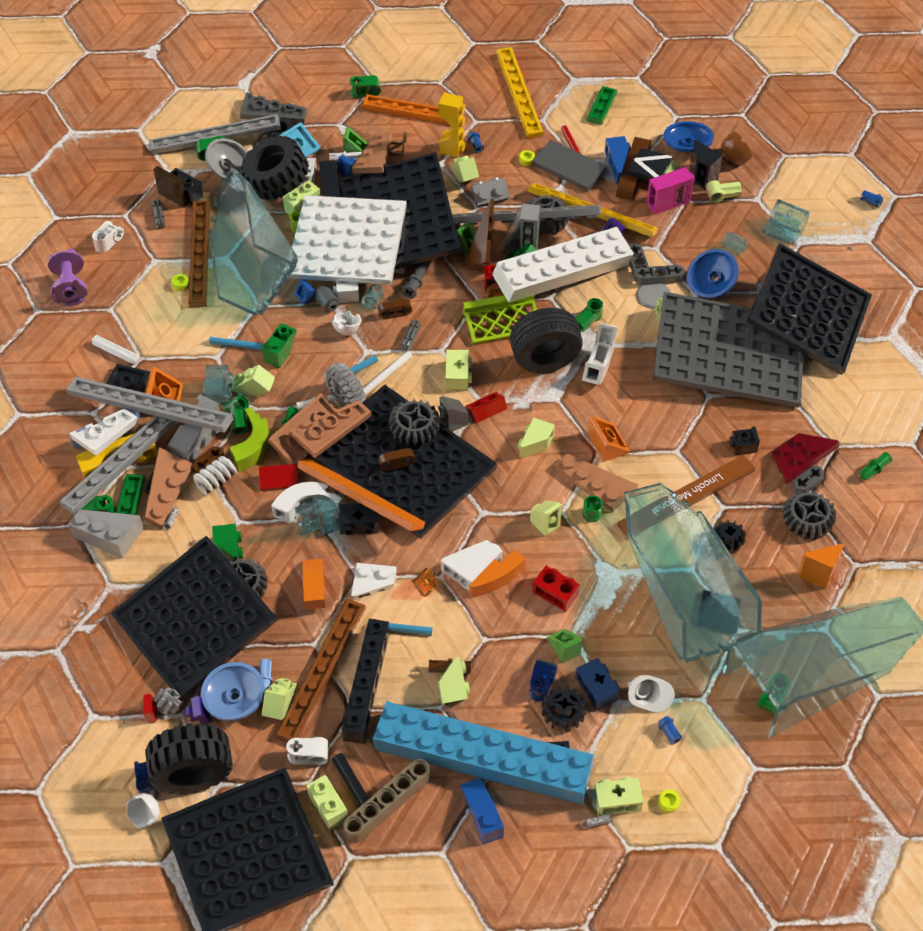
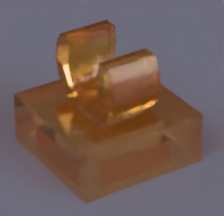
(425, 582)

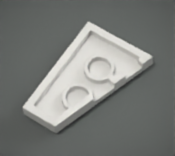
(101, 435)

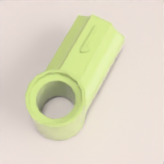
(717, 191)

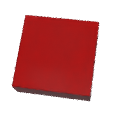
(149, 708)

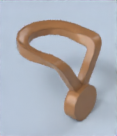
(399, 153)

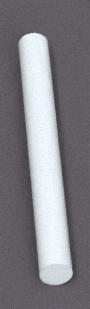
(387, 372)

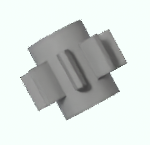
(167, 700)

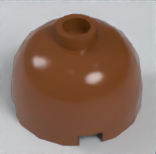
(735, 150)

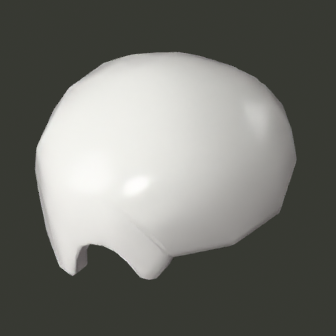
(346, 323)
(143, 810)

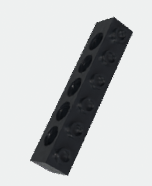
(366, 681)

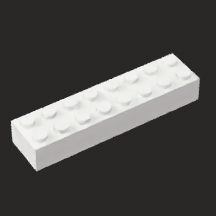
(562, 264)

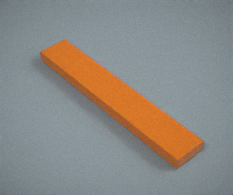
(402, 108)

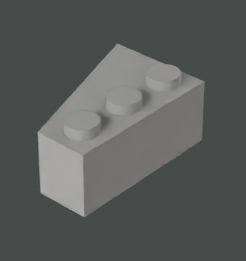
(523, 229)
(191, 439)
(106, 530)

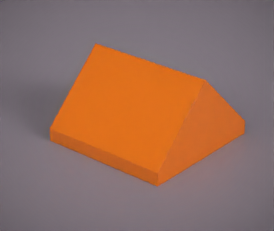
(163, 385)
(606, 439)
(820, 564)

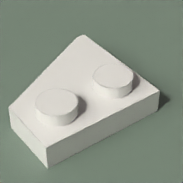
(372, 579)

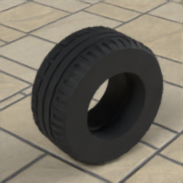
(546, 340)

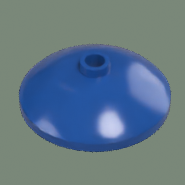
(682, 134)
(707, 267)

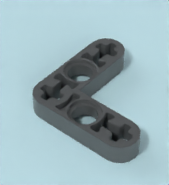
(647, 275)

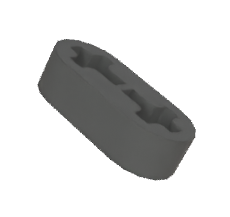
(806, 478)

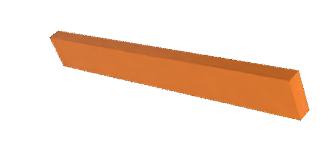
(361, 495)

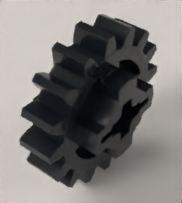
(566, 717)

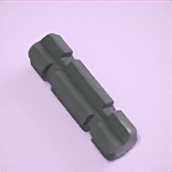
(158, 214)
(410, 335)

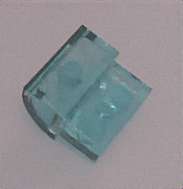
(786, 222)
(317, 515)

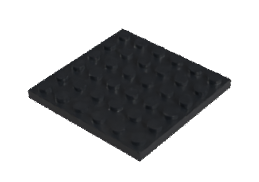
(809, 308)
(194, 617)
(246, 852)

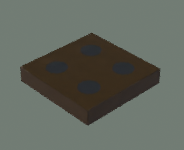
(170, 186)

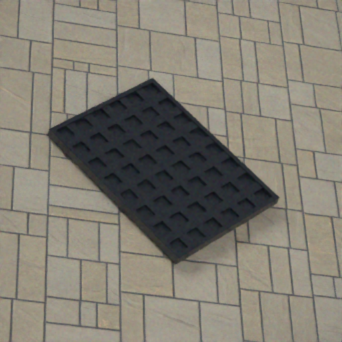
(428, 219)

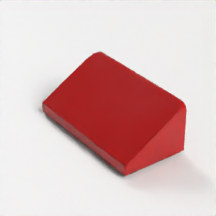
(486, 407)
(278, 476)

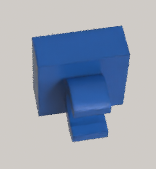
(345, 165)
(304, 292)

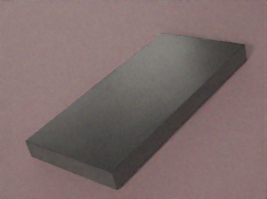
(569, 165)

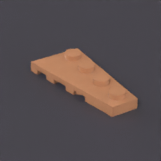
(374, 154)
(324, 432)
(595, 481)
(166, 484)

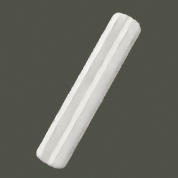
(115, 349)

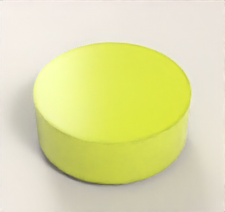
(526, 158)
(180, 282)
(669, 801)

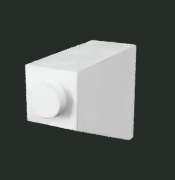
(470, 562)

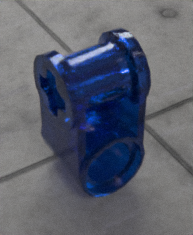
(542, 679)
(142, 779)

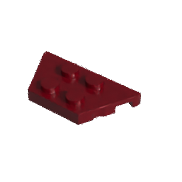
(801, 454)

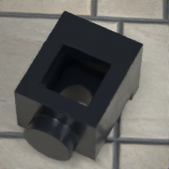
(744, 441)

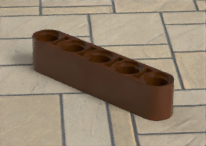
(627, 183)

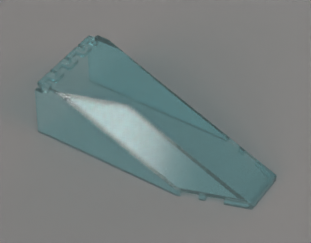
(247, 247)
(680, 561)
(825, 655)

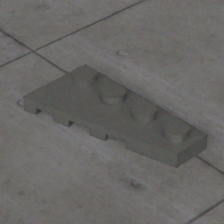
(258, 107)

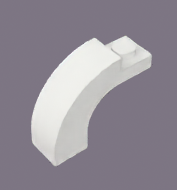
(599, 361)
(299, 494)

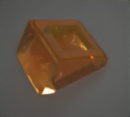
(493, 291)

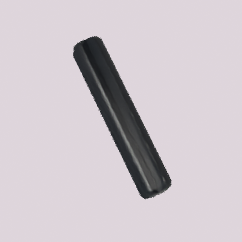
(350, 779)

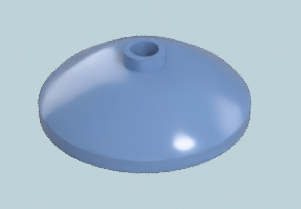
(231, 681)

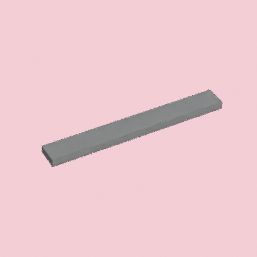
(229, 131)
(116, 464)

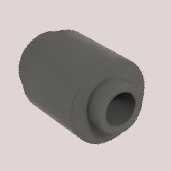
(326, 299)

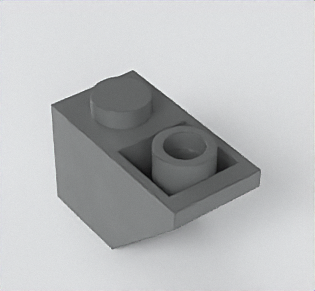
(452, 413)

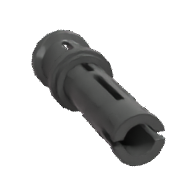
(415, 280)

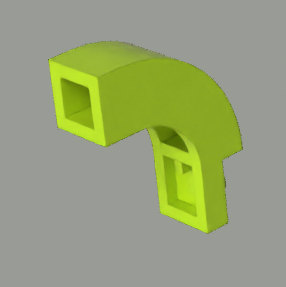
(256, 446)

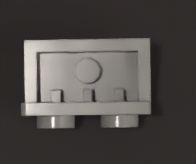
(495, 189)

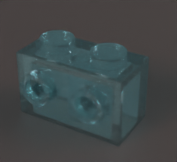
(217, 383)

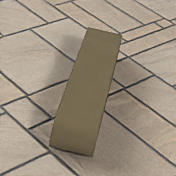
(384, 810)

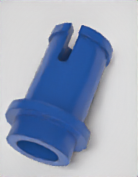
(473, 138)
(872, 198)
(671, 732)

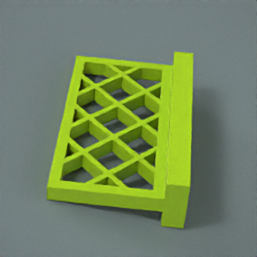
(494, 305)

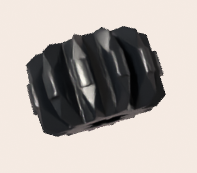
(731, 535)

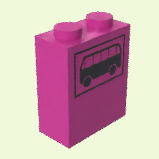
(670, 190)

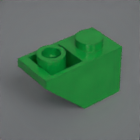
(279, 345)
(227, 540)

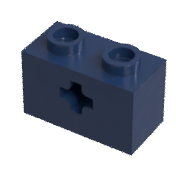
(597, 684)

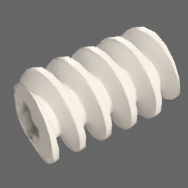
(214, 474)

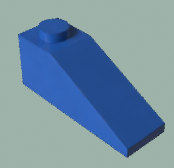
(616, 151)
(483, 811)

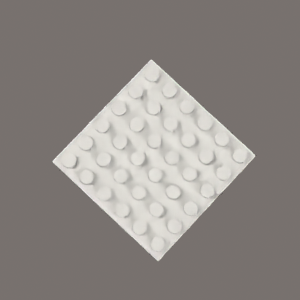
(348, 239)

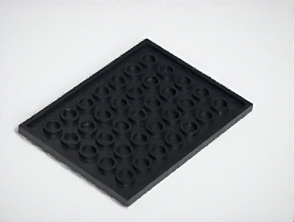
(428, 489)

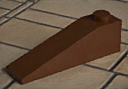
(482, 243)

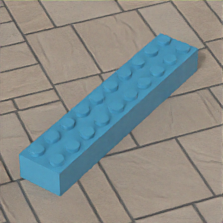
(484, 752)

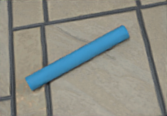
(236, 343)
(362, 365)
(411, 629)

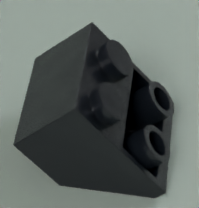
(704, 164)

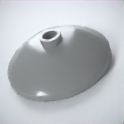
(223, 155)

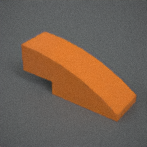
(498, 574)
(313, 584)

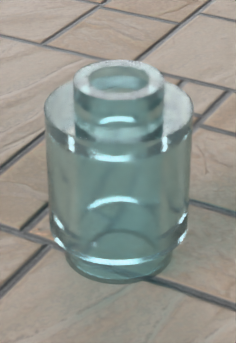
(734, 242)
(373, 297)

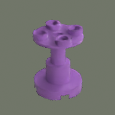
(68, 287)

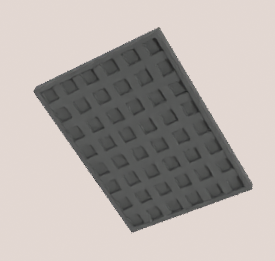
(717, 351)

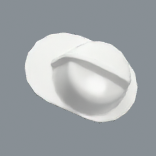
(650, 693)

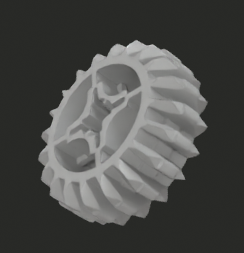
(344, 384)

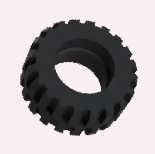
(275, 167)
(188, 758)

